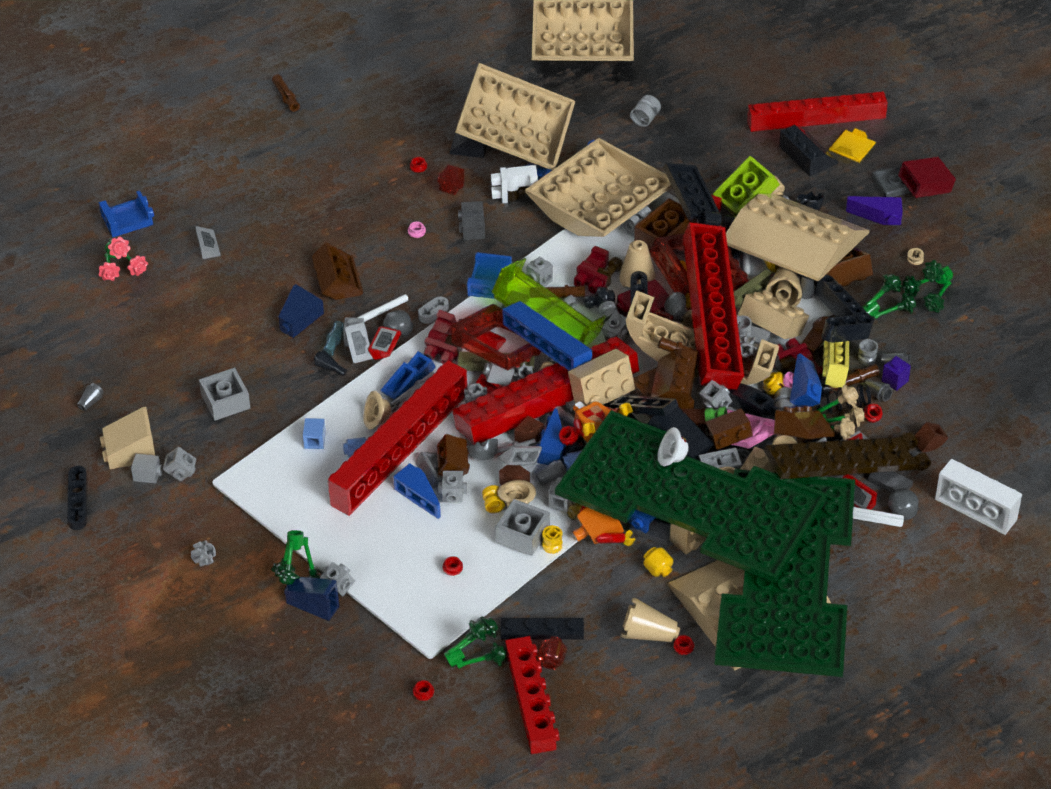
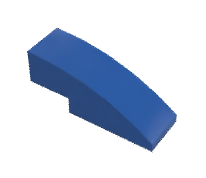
(407, 375)

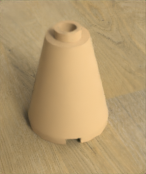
(636, 259)
(786, 286)
(648, 624)

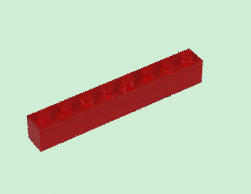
(817, 111)

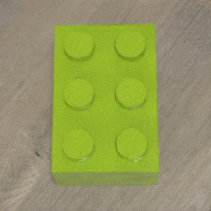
(745, 184)

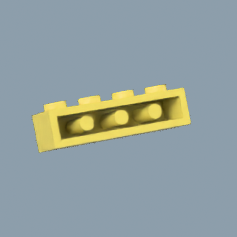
(835, 363)

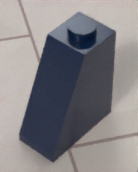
(299, 311)
(314, 596)

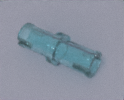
(334, 337)

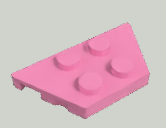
(761, 428)

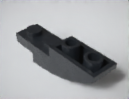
(753, 401)

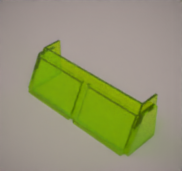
(517, 286)

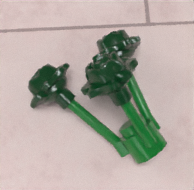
(933, 272)
(892, 283)
(285, 569)
(478, 630)

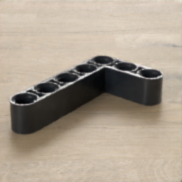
(851, 319)

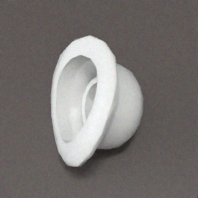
(672, 448)

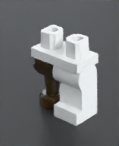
(512, 182)

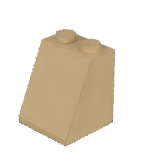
(126, 439)

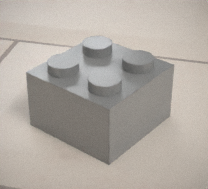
(224, 394)
(522, 527)

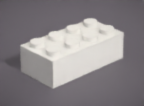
(978, 496)

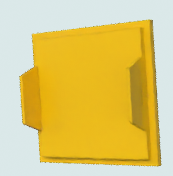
(852, 145)

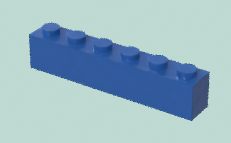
(546, 336)

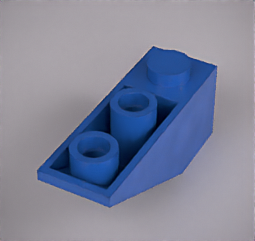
(550, 441)

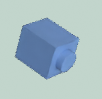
(314, 433)

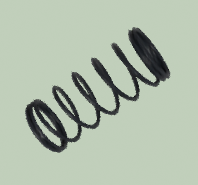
(850, 407)

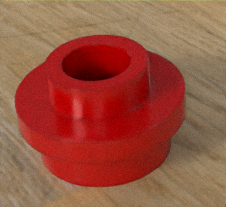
(418, 164)
(877, 411)
(568, 435)
(452, 566)
(681, 641)
(423, 686)

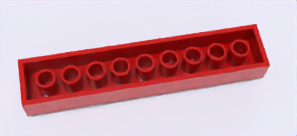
(713, 305)
(529, 396)
(397, 438)

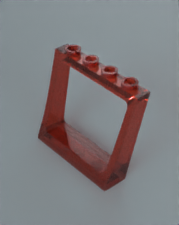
(673, 270)
(467, 330)

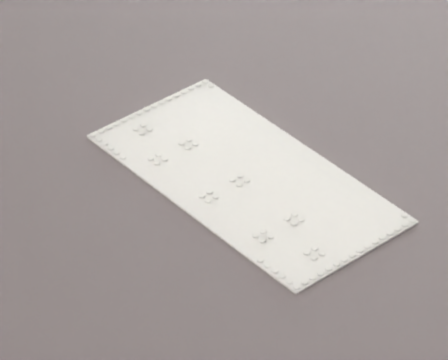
(390, 541)

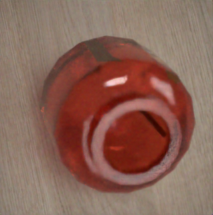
(552, 653)

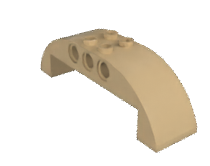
(648, 329)

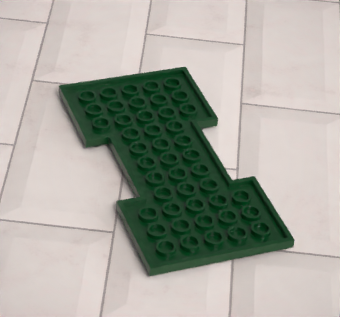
(745, 521)
(789, 621)

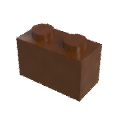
(729, 429)
(452, 455)

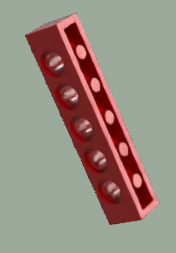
(531, 696)

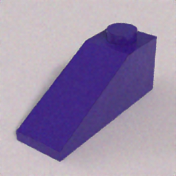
(877, 209)

